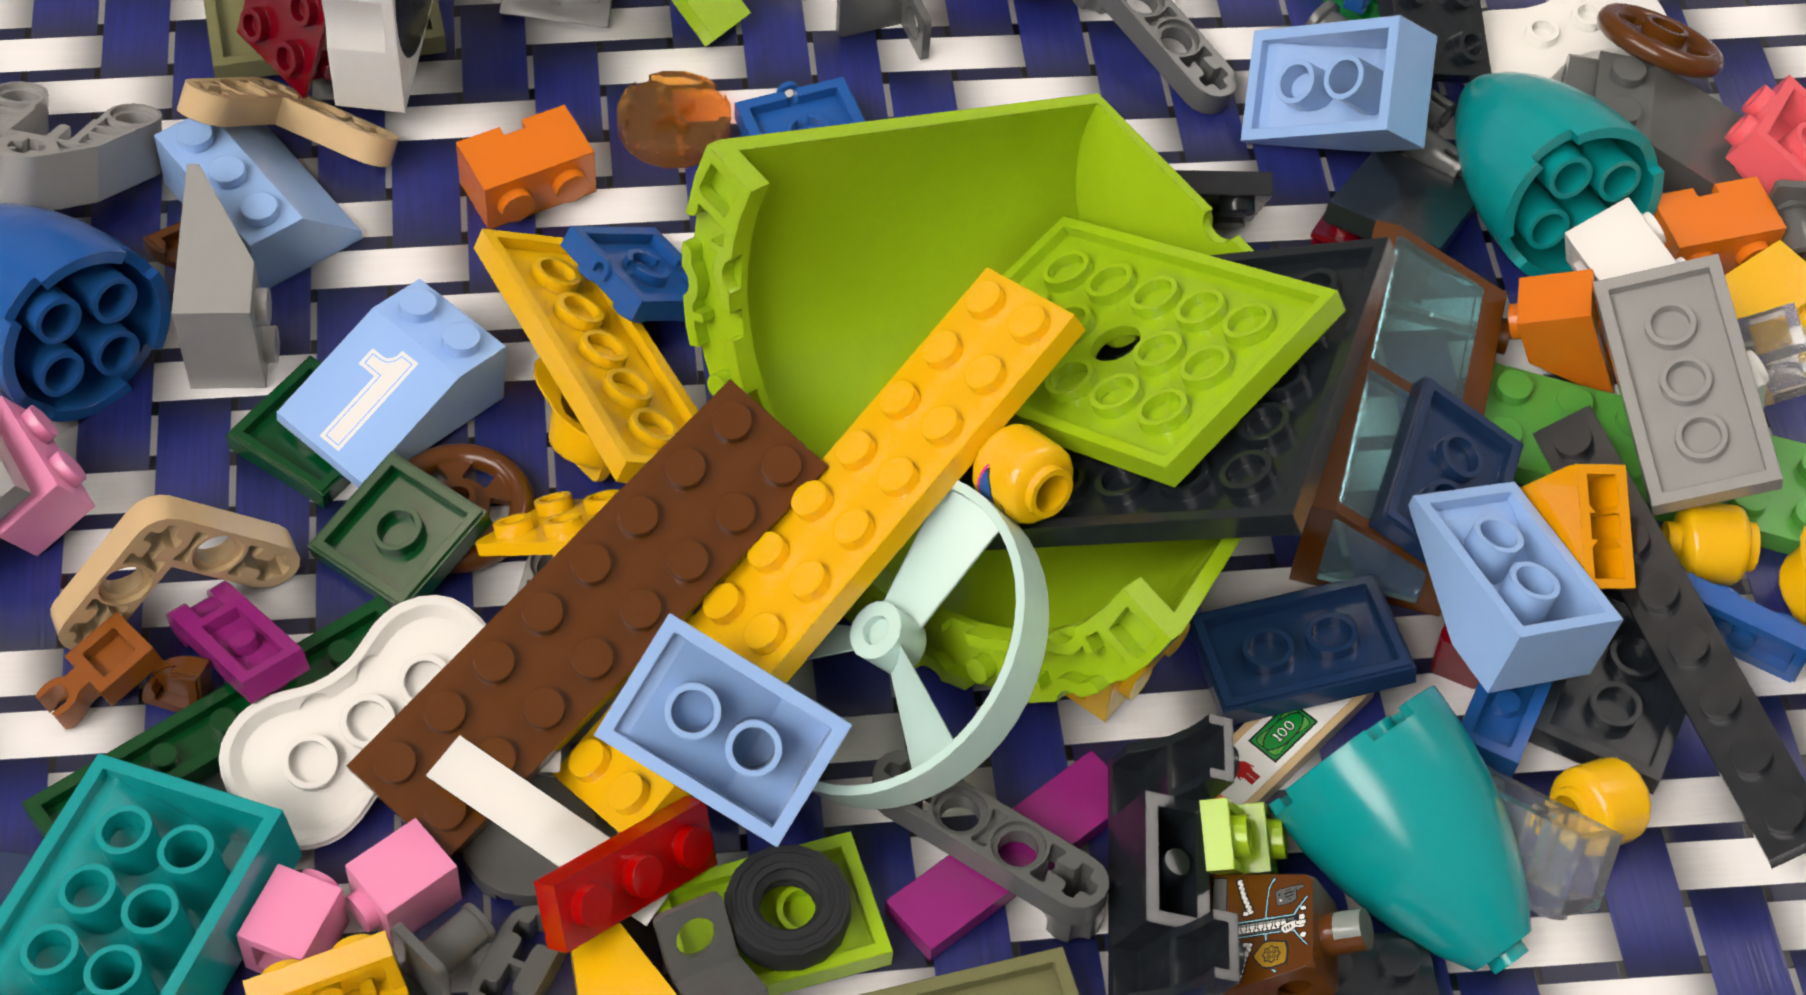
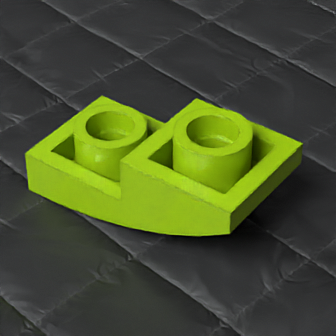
(1241, 837)

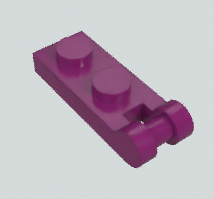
(239, 642)

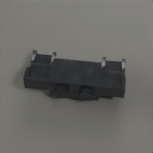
(1157, 873)

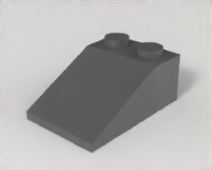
(1675, 116)

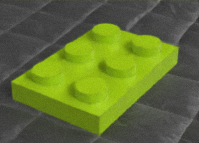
(790, 907)

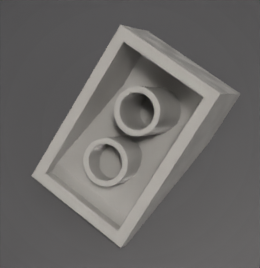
(217, 297)

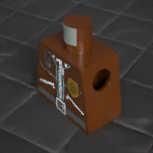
(1289, 932)

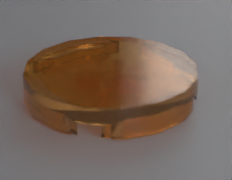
(672, 118)

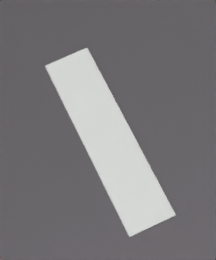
(520, 808)

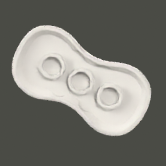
(1543, 35)
(298, 741)

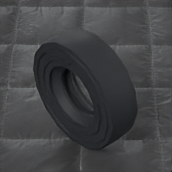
(796, 947)

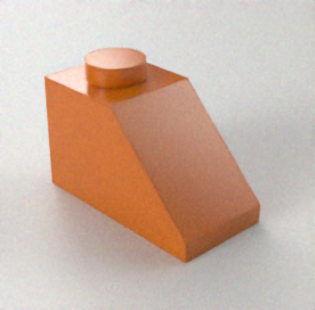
(1563, 328)

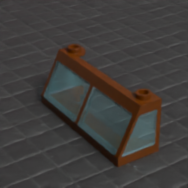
(1430, 323)

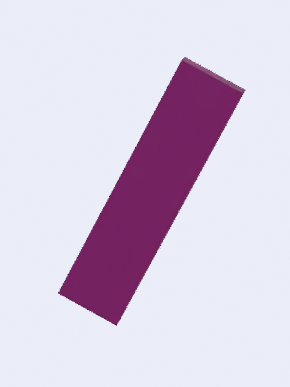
(956, 899)

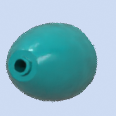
(1545, 162)
(1417, 835)

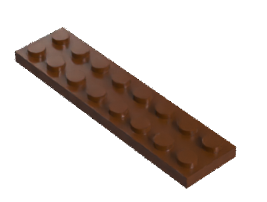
(592, 611)

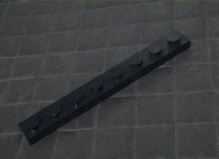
(1697, 660)

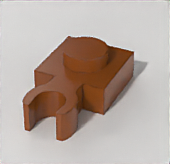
(104, 665)

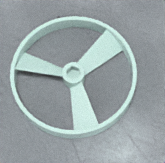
(895, 639)

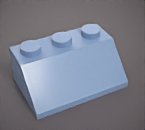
(265, 191)

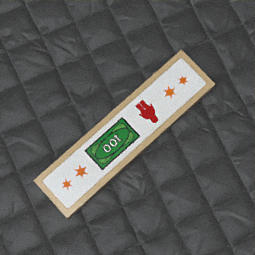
(1281, 744)

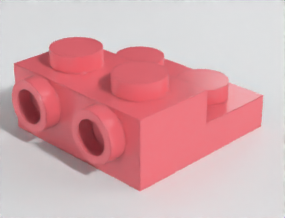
(1771, 135)

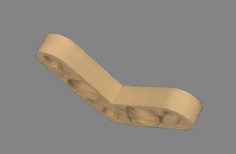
(268, 102)
(163, 535)

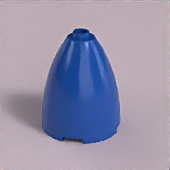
(73, 313)

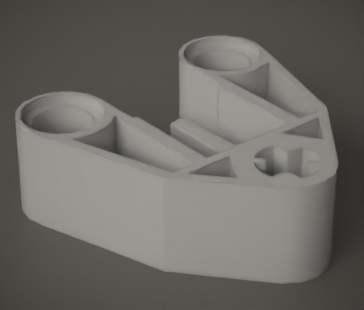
(69, 171)

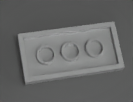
(1687, 385)

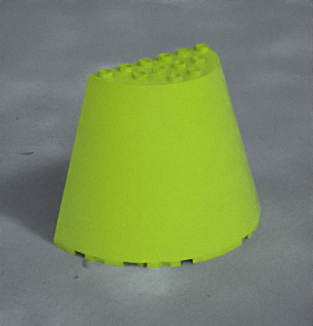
(846, 248)

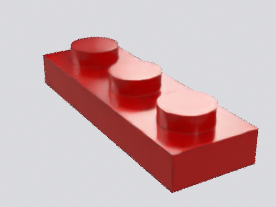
(625, 874)

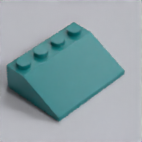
(140, 887)

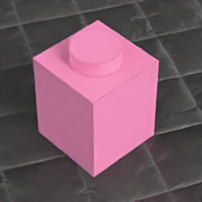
(402, 881)
(293, 918)

